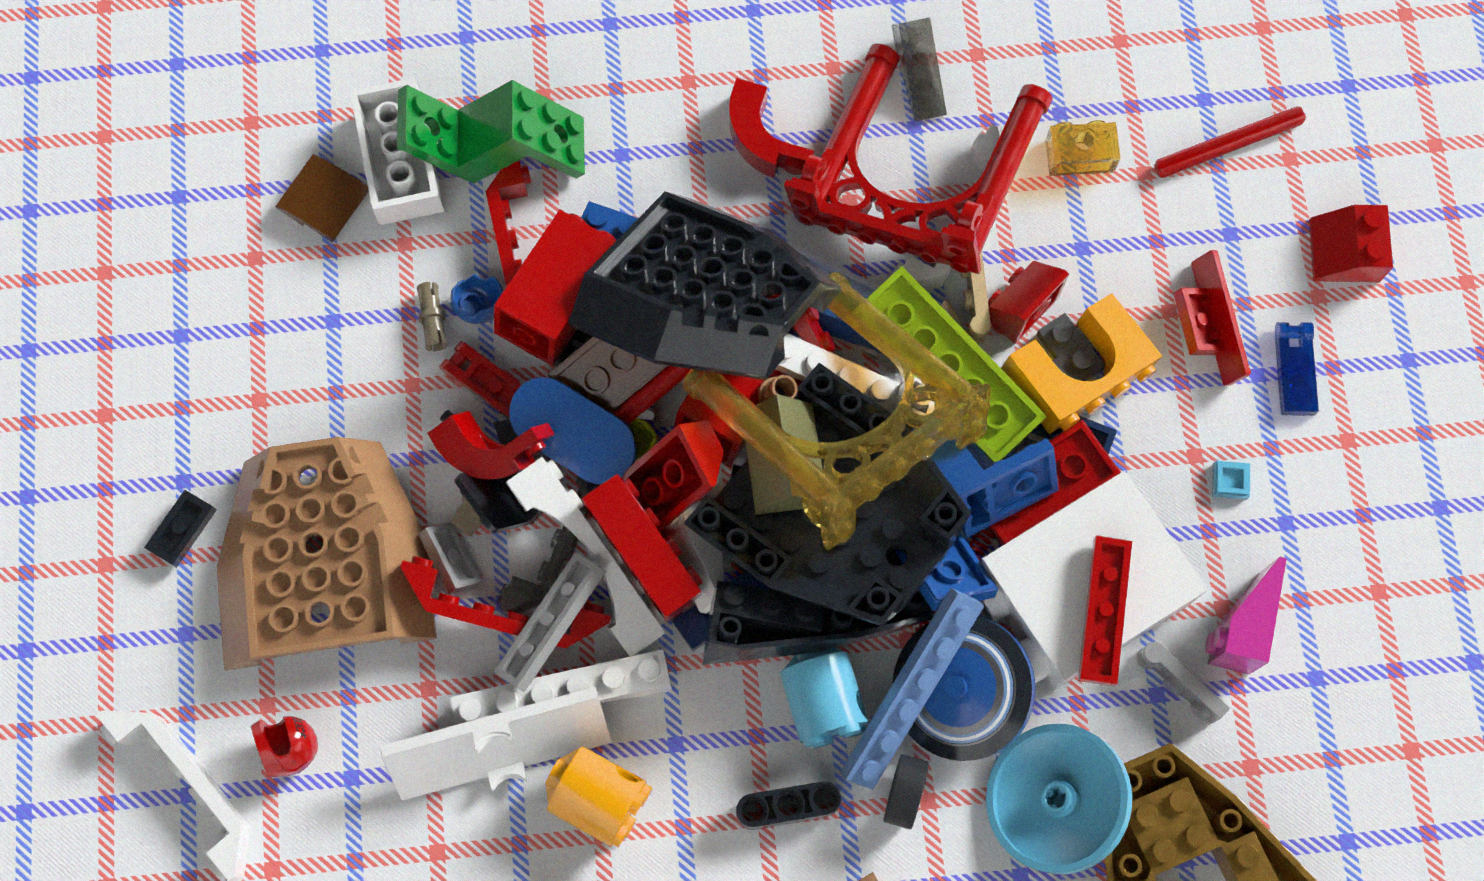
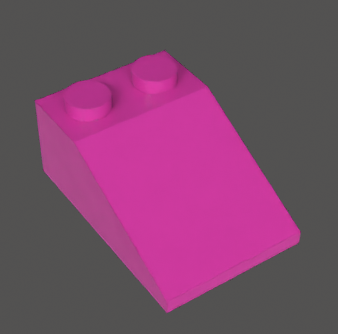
(1247, 631)

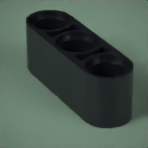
(802, 794)

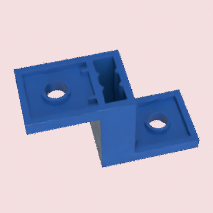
(1000, 488)

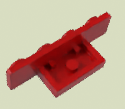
(1211, 320)

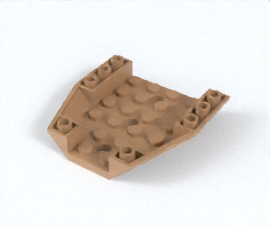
(274, 584)

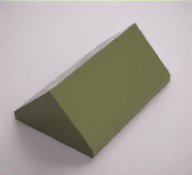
(770, 488)

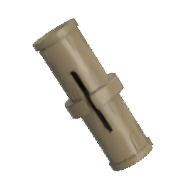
(431, 316)

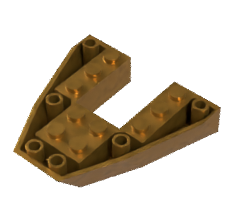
(1187, 813)

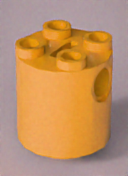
(595, 795)

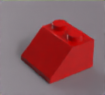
(1351, 244)
(1026, 298)

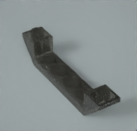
(523, 594)

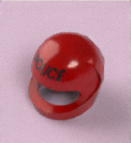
(286, 746)

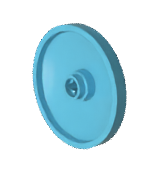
(1059, 799)

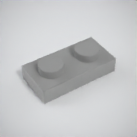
(450, 558)

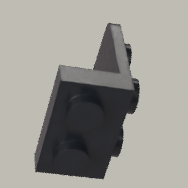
(495, 503)

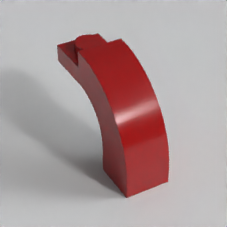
(752, 139)
(472, 452)

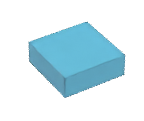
(1231, 480)

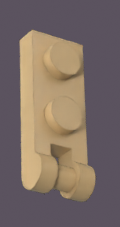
(976, 300)

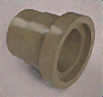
(466, 518)

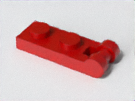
(481, 378)

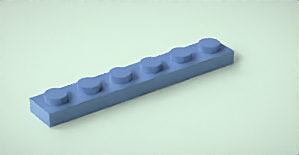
(911, 689)

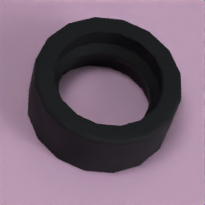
(906, 791)

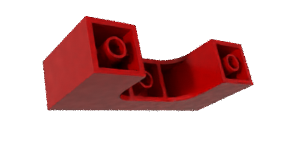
(542, 295)

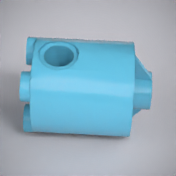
(823, 697)

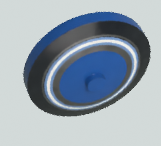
(980, 697)

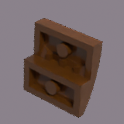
(322, 197)

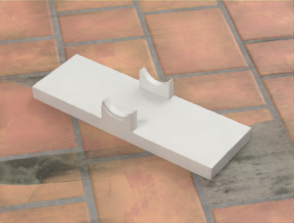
(496, 744)

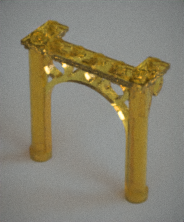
(835, 496)

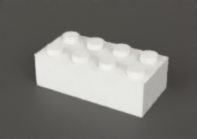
(396, 181)

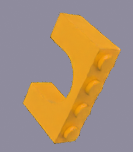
(1061, 398)

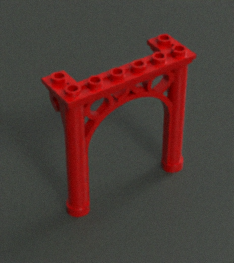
(958, 243)

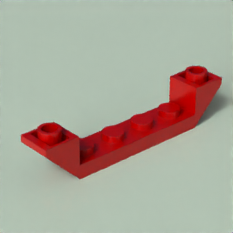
(506, 186)
(423, 579)

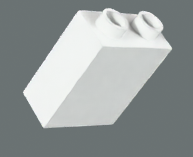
(1047, 573)

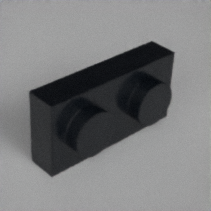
(180, 528)

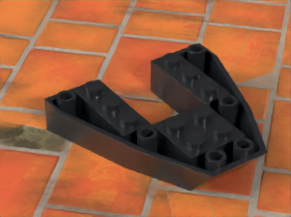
(769, 624)

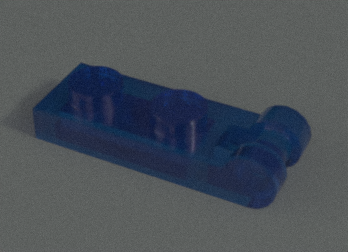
(1296, 369)

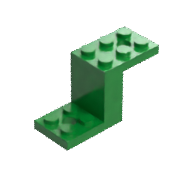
(490, 132)

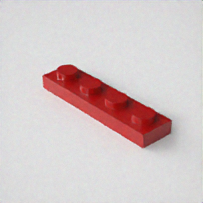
(1105, 611)

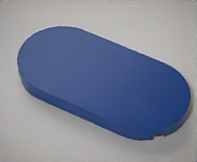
(586, 435)

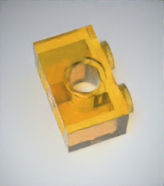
(1068, 159)

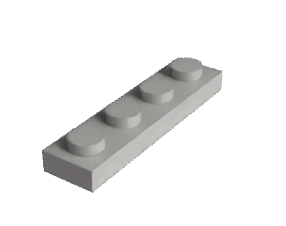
(549, 621)

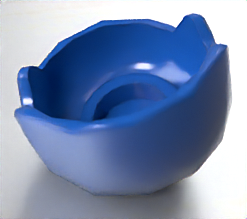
(475, 298)

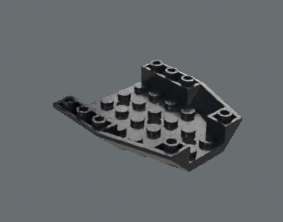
(680, 316)
(853, 577)

